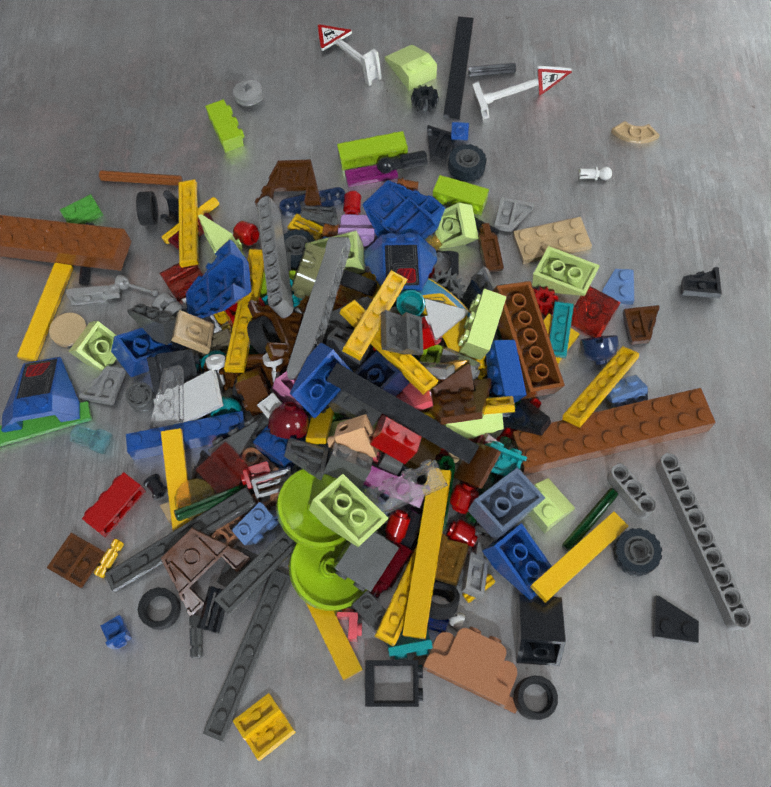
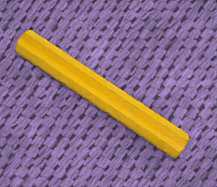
(207, 207)

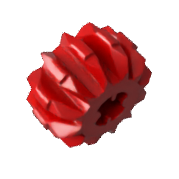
(545, 300)

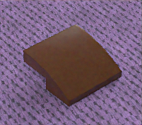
(479, 468)
(76, 560)

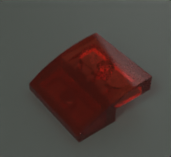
(180, 279)
(222, 469)

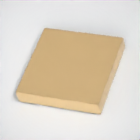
(193, 332)

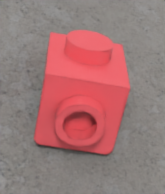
(355, 627)

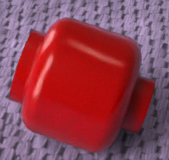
(246, 233)
(463, 497)
(462, 532)

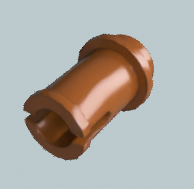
(411, 185)

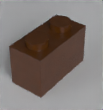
(253, 388)

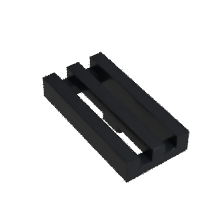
(204, 614)

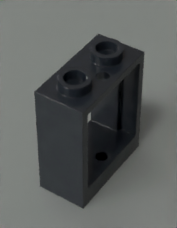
(370, 683)

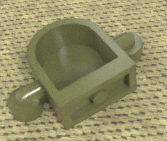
(307, 270)

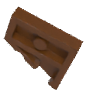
(640, 323)
(456, 382)

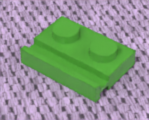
(82, 211)

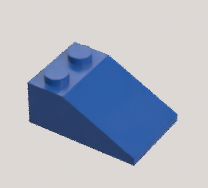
(133, 349)
(311, 387)
(274, 447)
(518, 559)

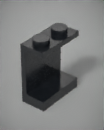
(187, 358)

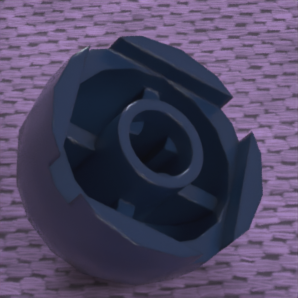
(599, 348)

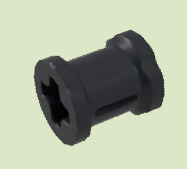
(156, 486)

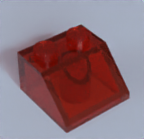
(594, 312)

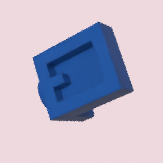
(459, 131)
(116, 632)

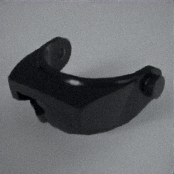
(173, 204)
(453, 257)

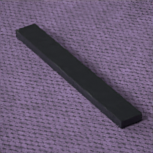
(458, 68)
(402, 413)

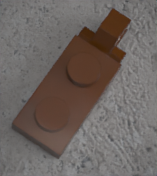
(490, 249)

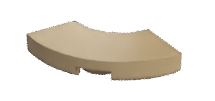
(635, 134)

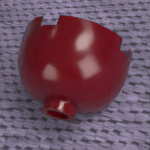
(288, 420)

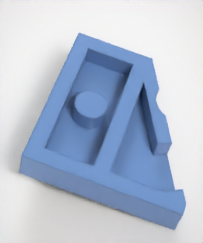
(621, 286)

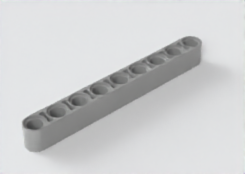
(274, 258)
(320, 303)
(700, 549)

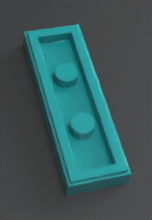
(561, 328)

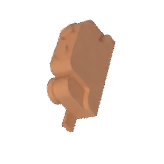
(473, 665)

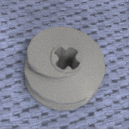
(248, 92)

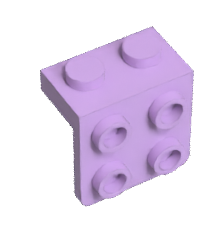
(360, 224)

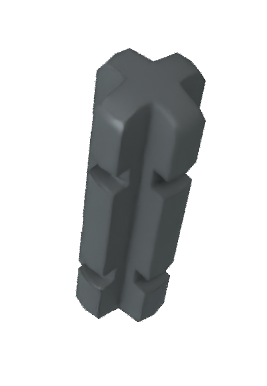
(195, 637)

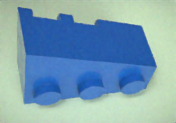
(505, 370)

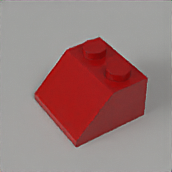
(395, 439)

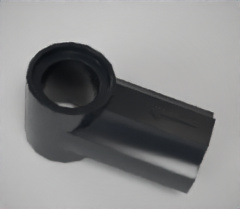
(412, 534)

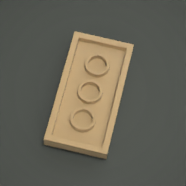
(563, 235)

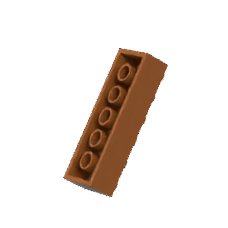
(524, 324)

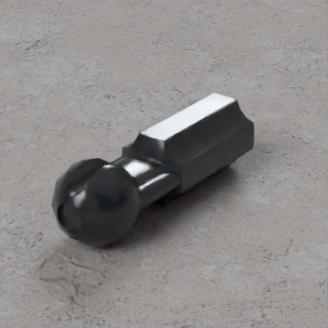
(403, 161)

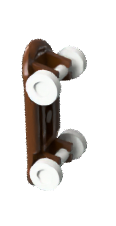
(269, 369)

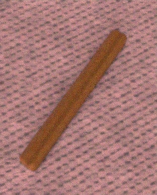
(145, 178)

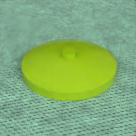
(294, 513)
(316, 580)

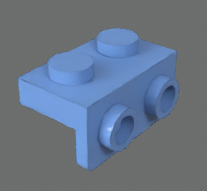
(628, 391)
(255, 524)

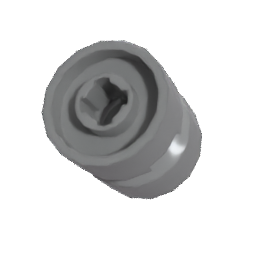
(168, 304)

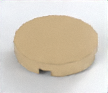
(67, 329)

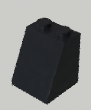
(540, 631)

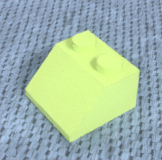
(457, 226)
(95, 346)
(552, 508)

